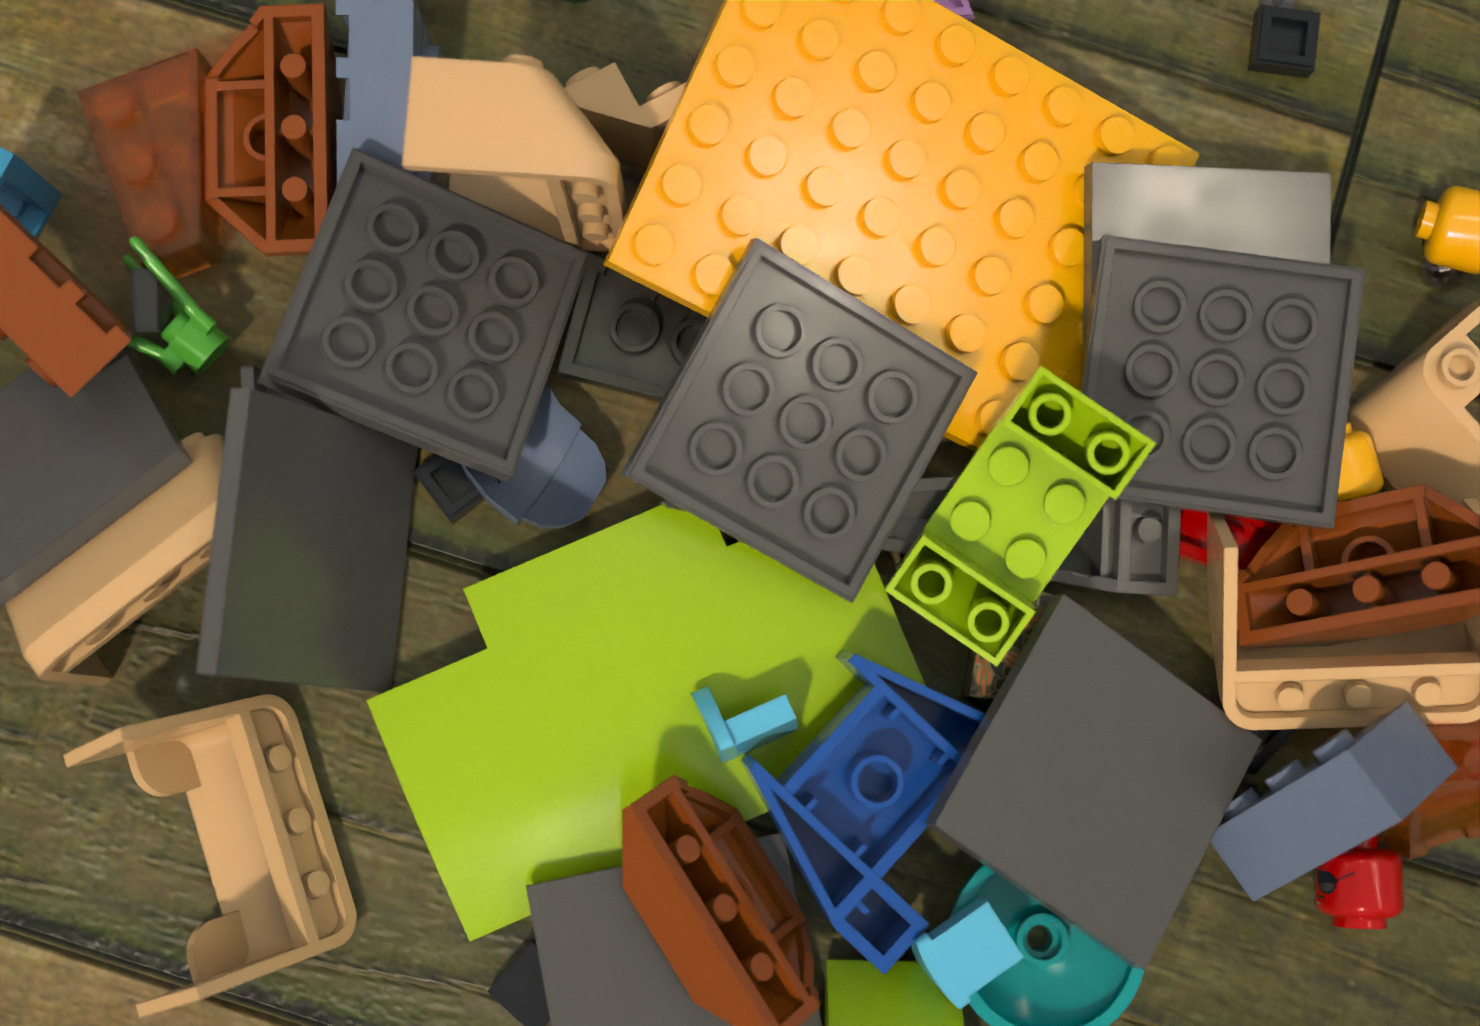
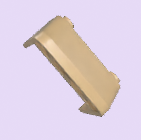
(515, 146)
(1421, 416)
(120, 572)
(1339, 682)
(259, 833)

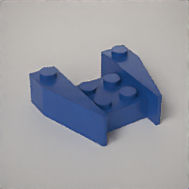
(864, 800)

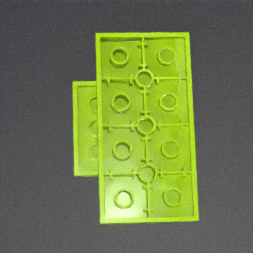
(590, 704)

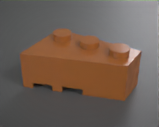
(53, 312)

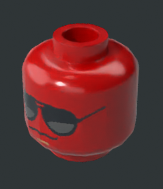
(1361, 886)

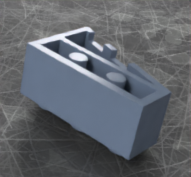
(378, 77)
(1332, 803)

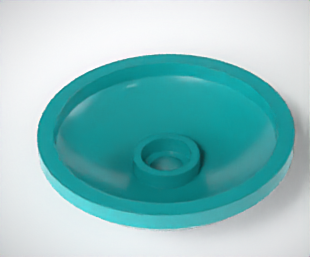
(1054, 985)

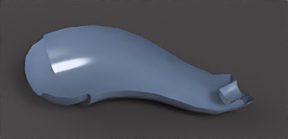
(555, 475)

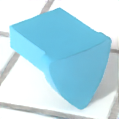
(747, 729)
(966, 951)

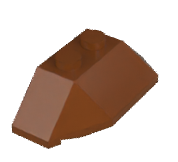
(274, 128)
(1382, 571)
(717, 907)

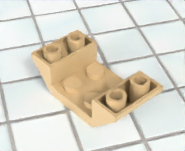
(614, 113)

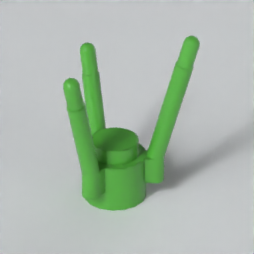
(192, 333)

